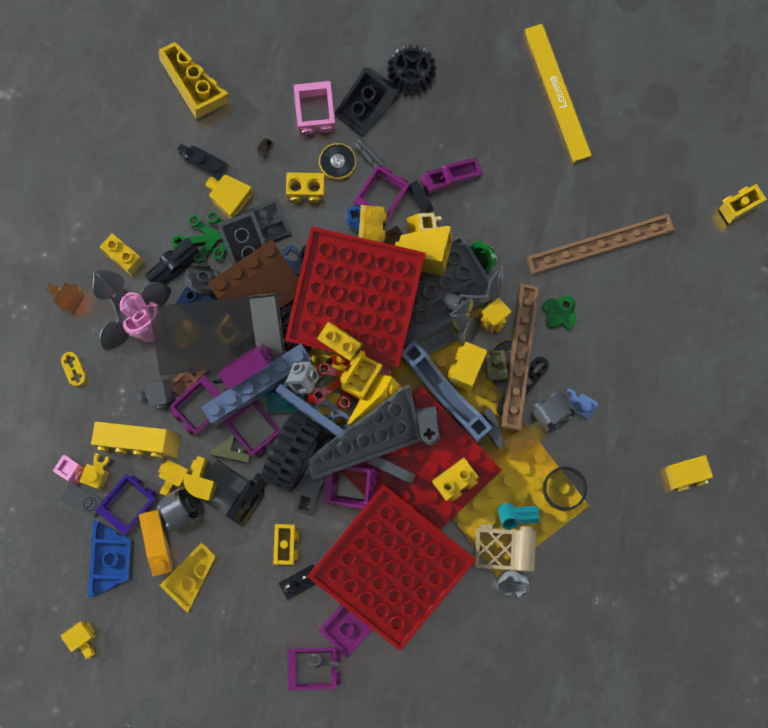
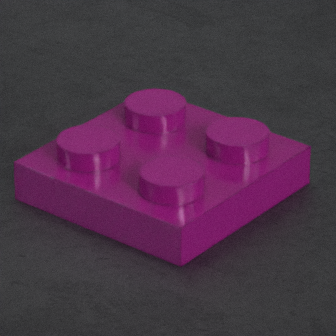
(345, 630)

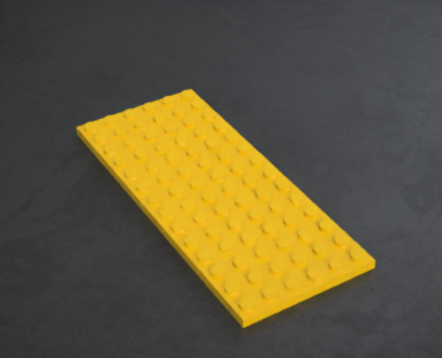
(518, 481)

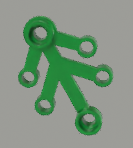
(209, 237)

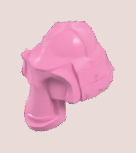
(138, 321)

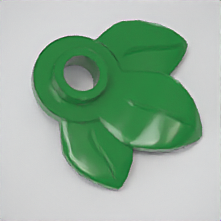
(558, 314)

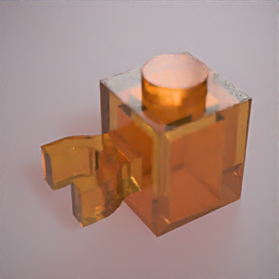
(67, 297)

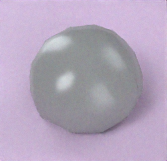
(513, 583)

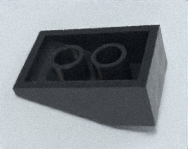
(366, 100)

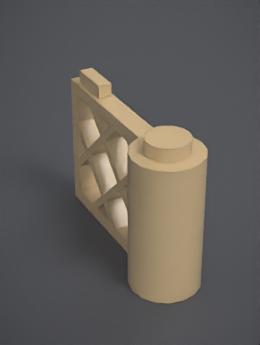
(522, 548)

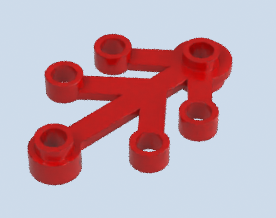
(333, 385)

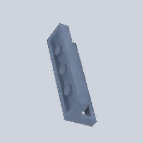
(311, 412)

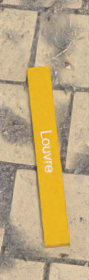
(557, 93)

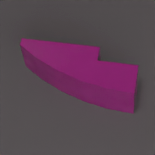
(451, 175)

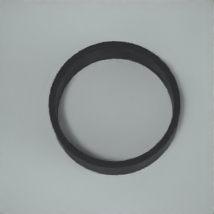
(577, 473)

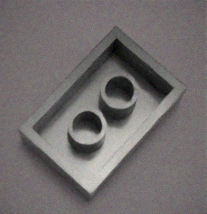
(241, 236)

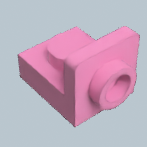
(69, 470)

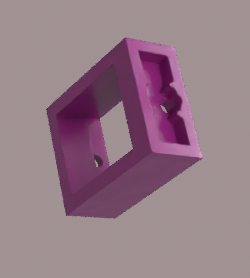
(385, 174)
(246, 365)
(185, 397)
(261, 448)
(331, 486)
(292, 669)

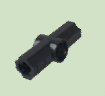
(172, 262)

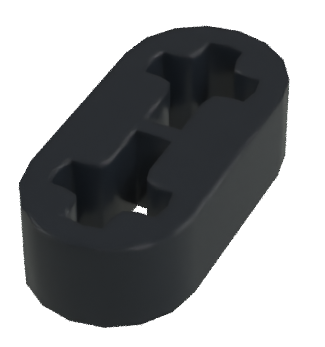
(420, 197)

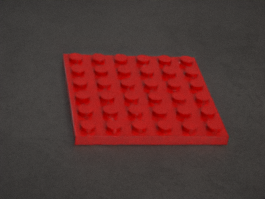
(360, 289)
(429, 463)
(391, 567)

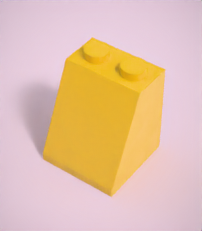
(435, 243)

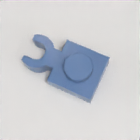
(582, 404)

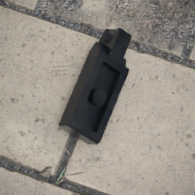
(203, 161)
(247, 500)

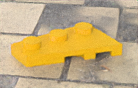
(188, 576)

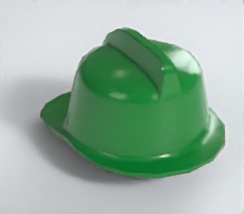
(485, 255)

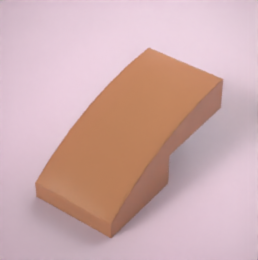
(185, 381)

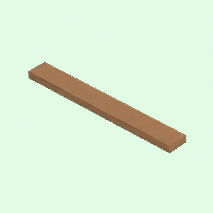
(600, 244)
(520, 358)

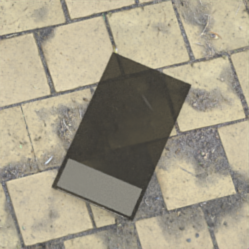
(214, 332)

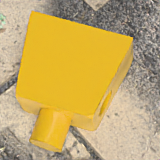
(229, 194)

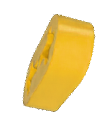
(69, 371)

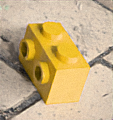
(742, 203)
(372, 222)
(494, 316)
(455, 480)
(285, 544)

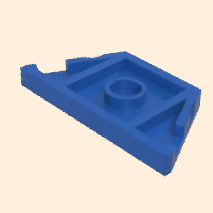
(108, 560)

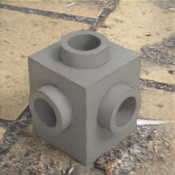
(302, 377)

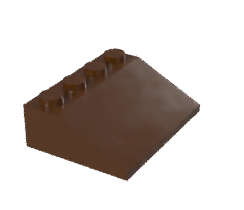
(258, 274)

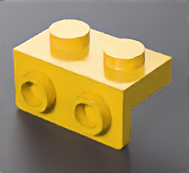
(360, 375)

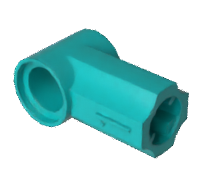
(513, 516)

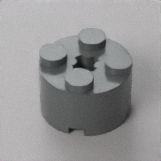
(554, 412)
(180, 510)

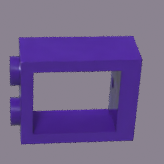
(103, 510)

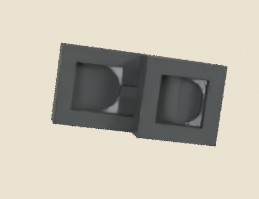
(495, 435)

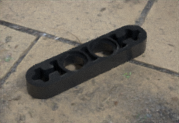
(535, 376)

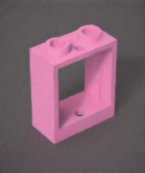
(314, 90)

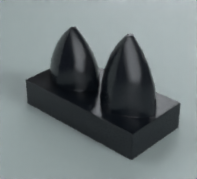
(297, 583)

